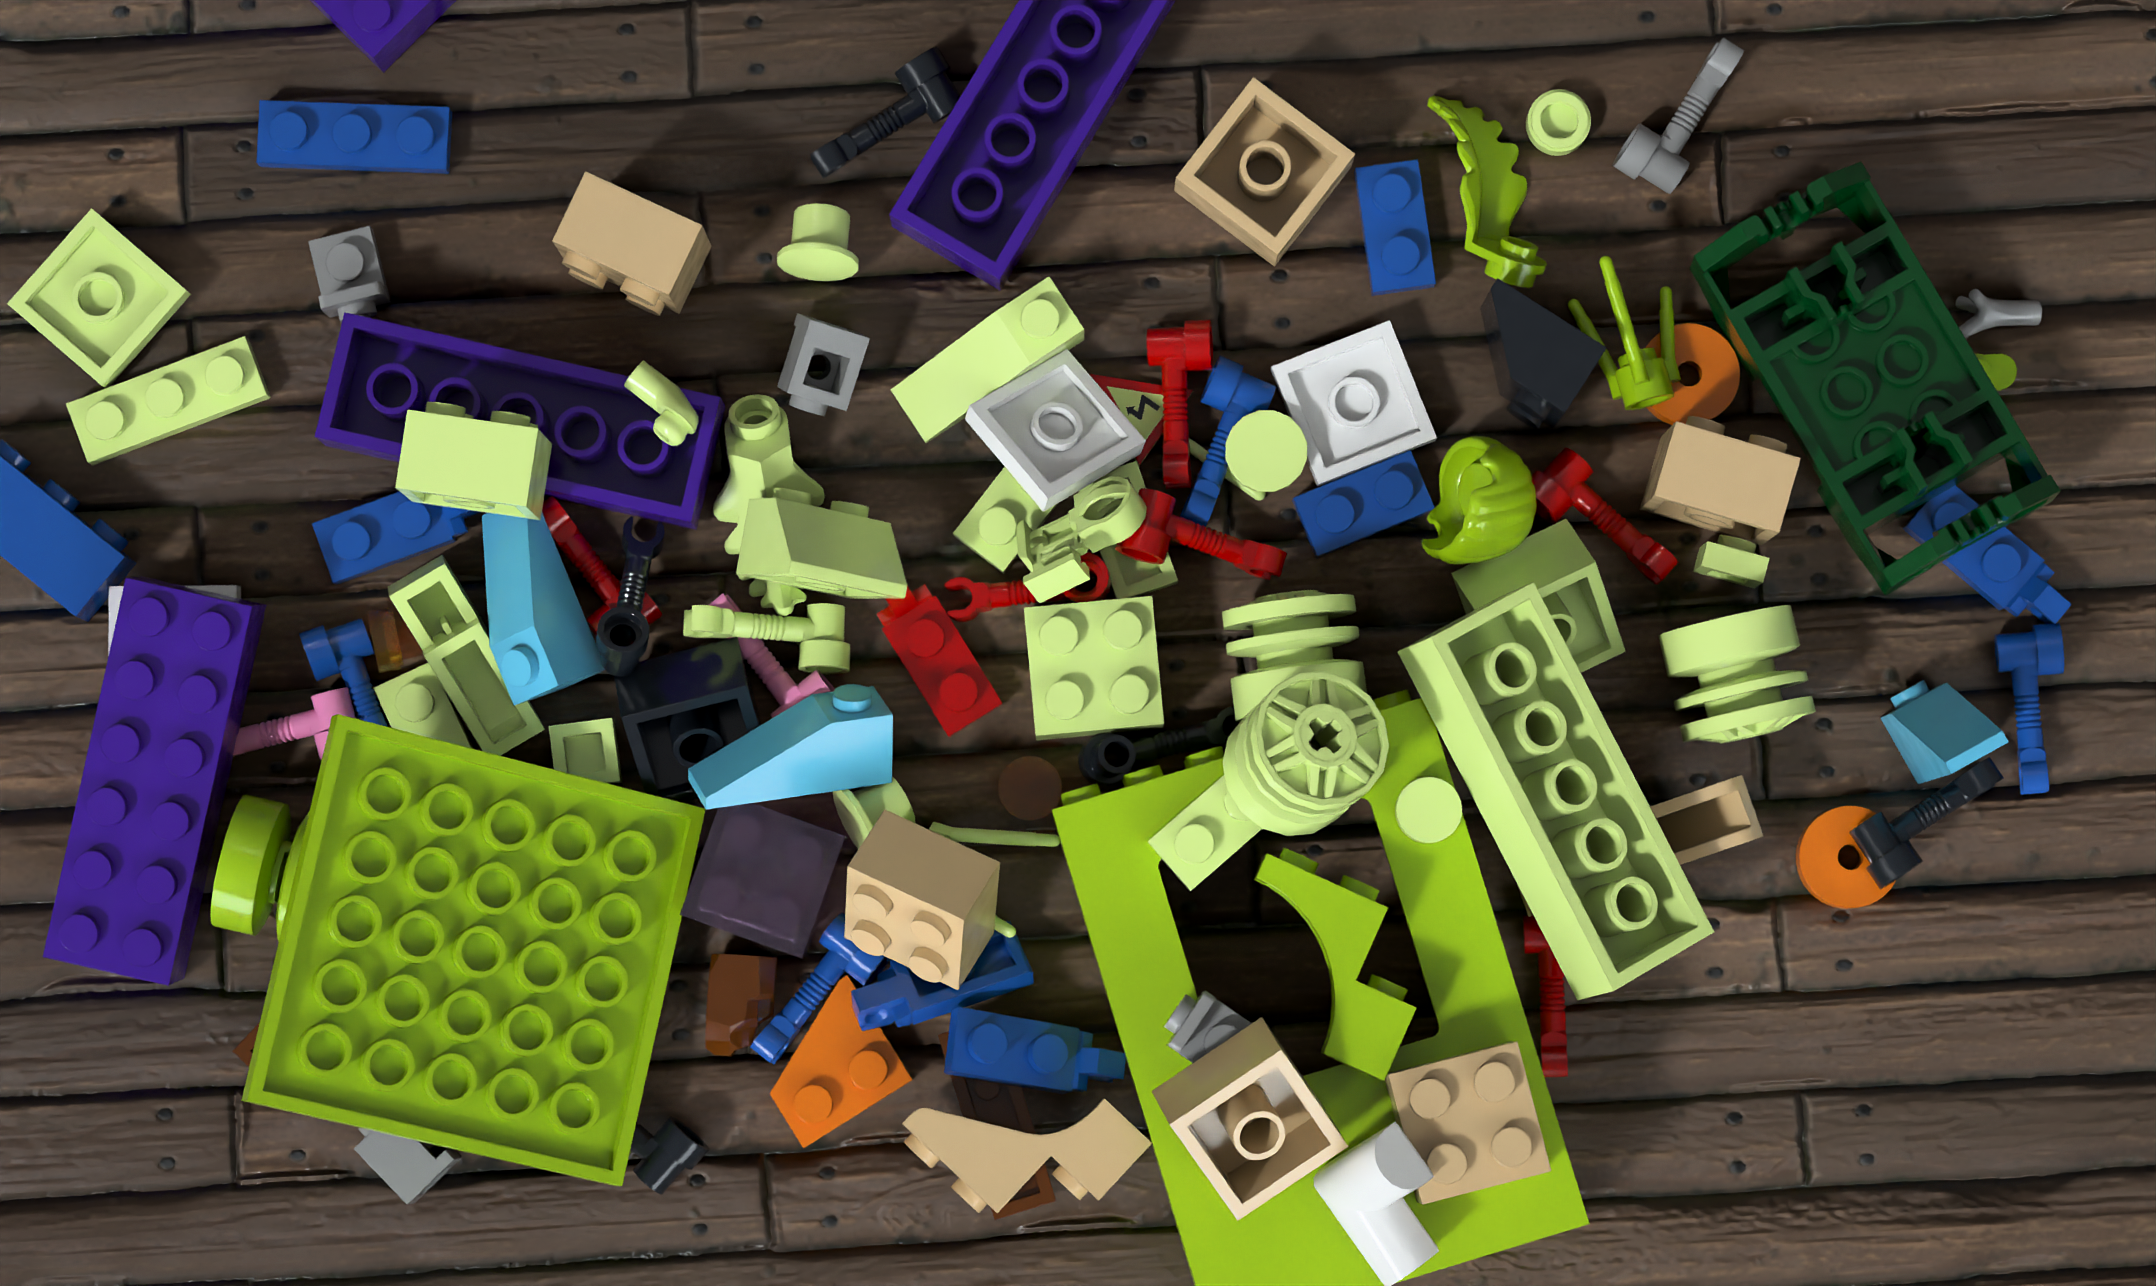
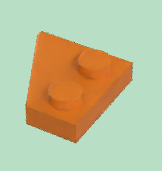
(836, 1070)

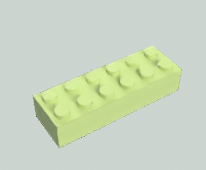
(1556, 792)

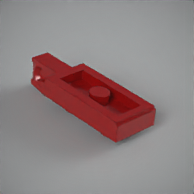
(938, 660)

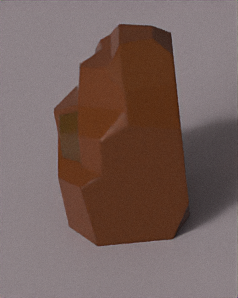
(738, 1000)

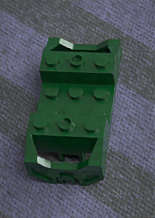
(1872, 377)

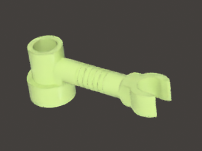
(818, 635)

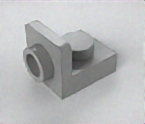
(349, 273)
(1202, 1026)

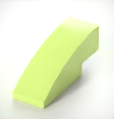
(461, 657)

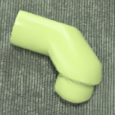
(676, 413)

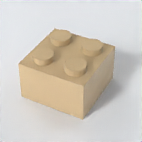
(1264, 171)
(631, 244)
(1721, 480)
(921, 900)
(1249, 1119)
(1470, 1120)

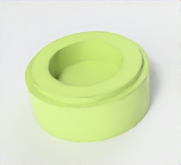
(1558, 122)
(1428, 810)

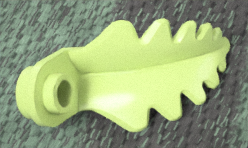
(759, 462)

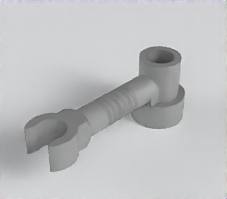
(1658, 156)

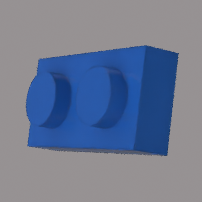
(1394, 227)
(1363, 504)

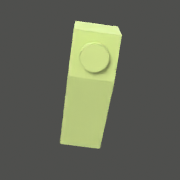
(988, 357)

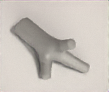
(1996, 312)

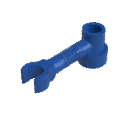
(1236, 396)
(343, 652)
(2027, 658)
(841, 958)

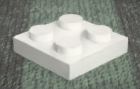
(1354, 403)
(1055, 430)

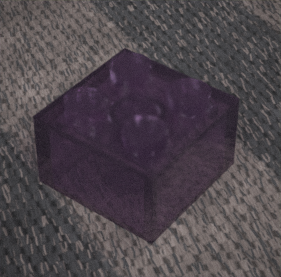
(765, 877)

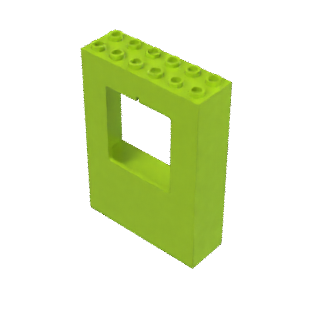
(1465, 972)

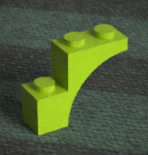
(1364, 1019)

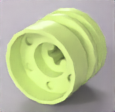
(1289, 639)
(1737, 674)
(1277, 772)

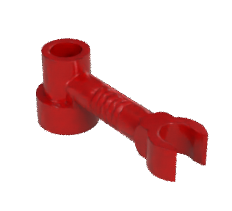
(1177, 353)
(1564, 486)
(1161, 527)
(580, 552)
(1005, 594)
(1552, 1001)

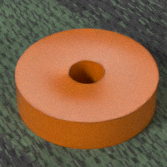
(1717, 373)
(1819, 863)

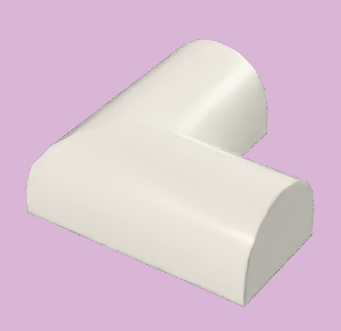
(1367, 1199)

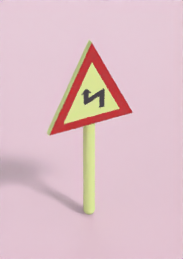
(1144, 409)

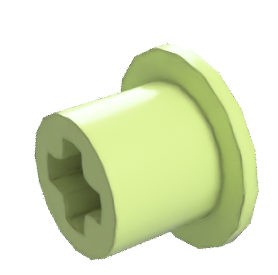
(819, 244)
(1266, 451)
(864, 807)

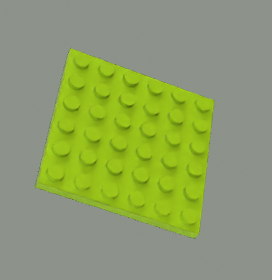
(474, 952)

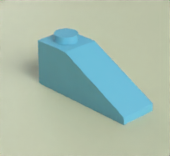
(533, 610)
(1939, 731)
(809, 749)

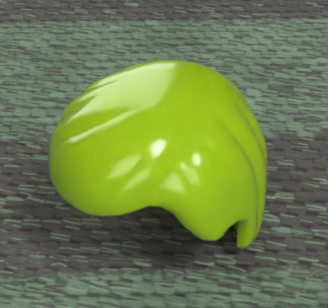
(1483, 502)

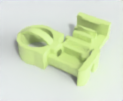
(1056, 548)

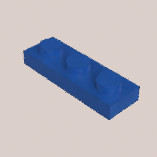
(354, 137)

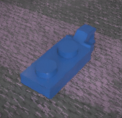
(385, 534)
(1997, 565)
(909, 999)
(1026, 1053)

